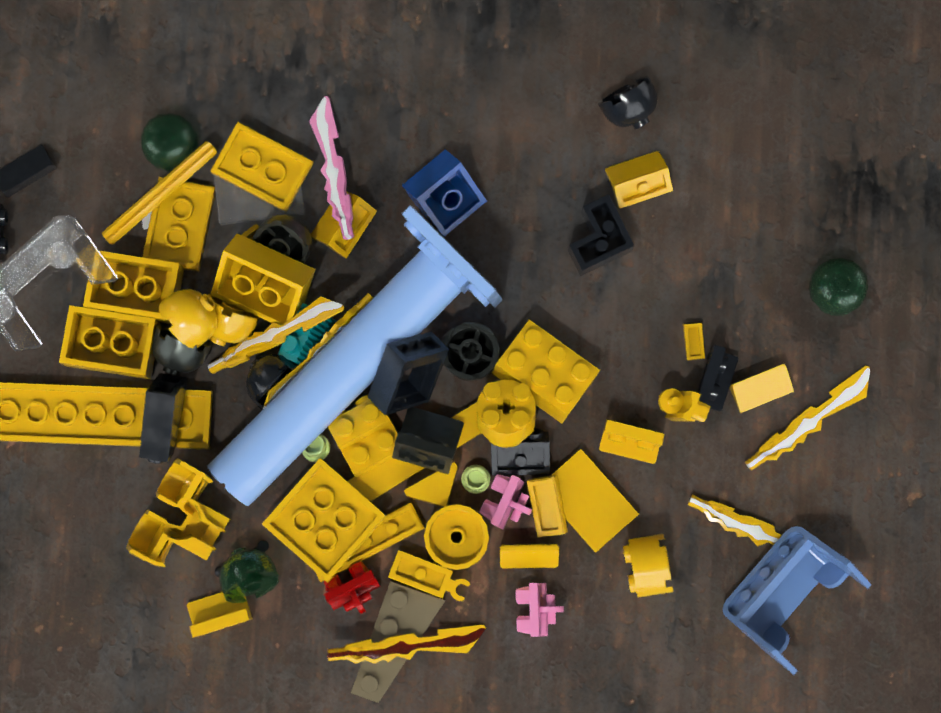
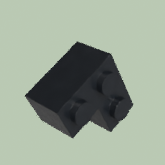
(607, 239)

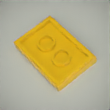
(262, 167)
(180, 226)
(592, 501)

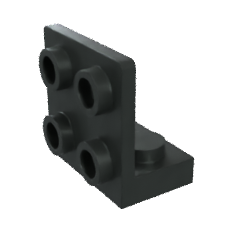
(427, 440)

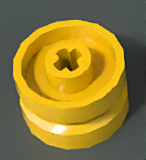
(456, 519)

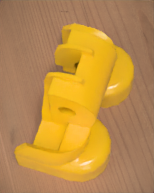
(200, 528)

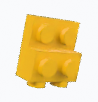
(364, 436)

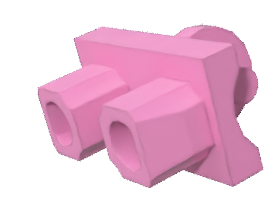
(510, 489)
(541, 609)

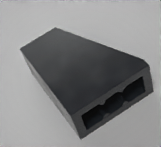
(162, 417)

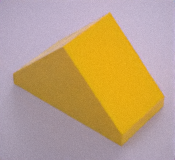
(434, 488)

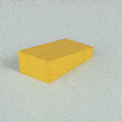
(694, 341)

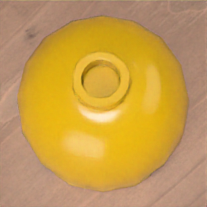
(190, 315)
(232, 323)

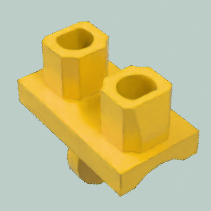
(683, 405)

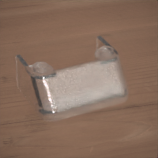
(59, 244)

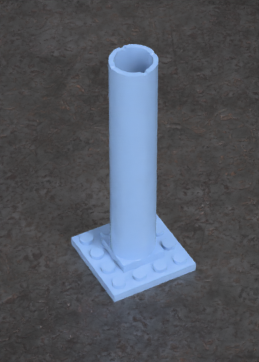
(348, 363)

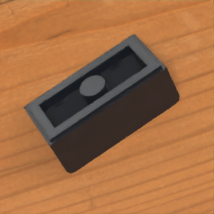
(25, 170)

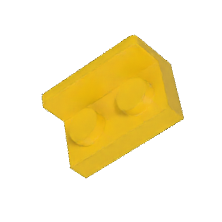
(631, 442)

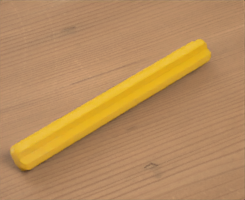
(159, 192)

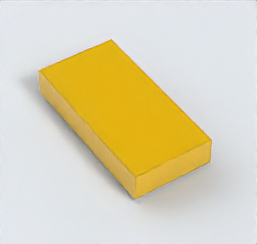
(547, 506)

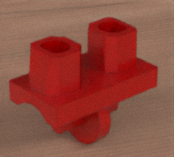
(353, 592)

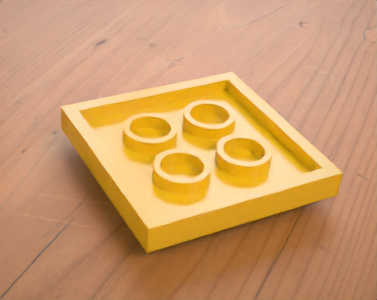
(324, 520)

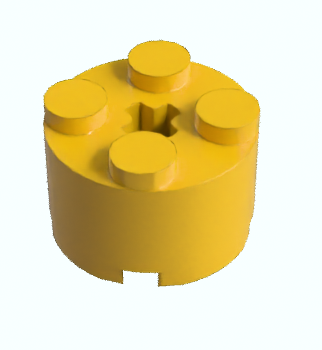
(510, 398)
(649, 565)

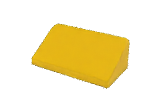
(762, 388)
(529, 556)

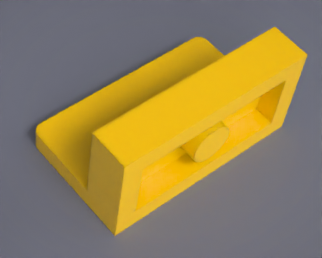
(639, 179)
(329, 231)
(216, 614)

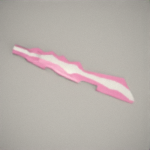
(333, 169)

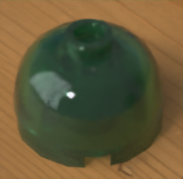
(168, 140)
(838, 286)
(247, 574)

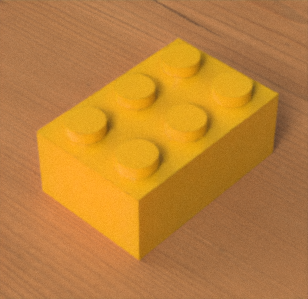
(261, 280)
(139, 286)
(108, 342)
(549, 368)

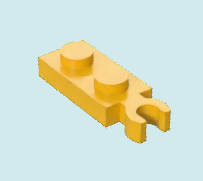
(425, 576)

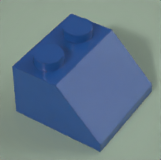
(444, 192)

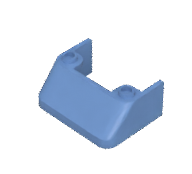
(781, 584)

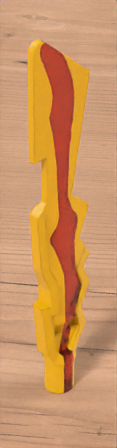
(406, 645)

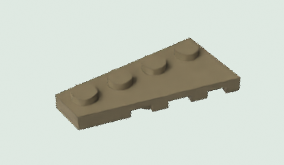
(401, 613)

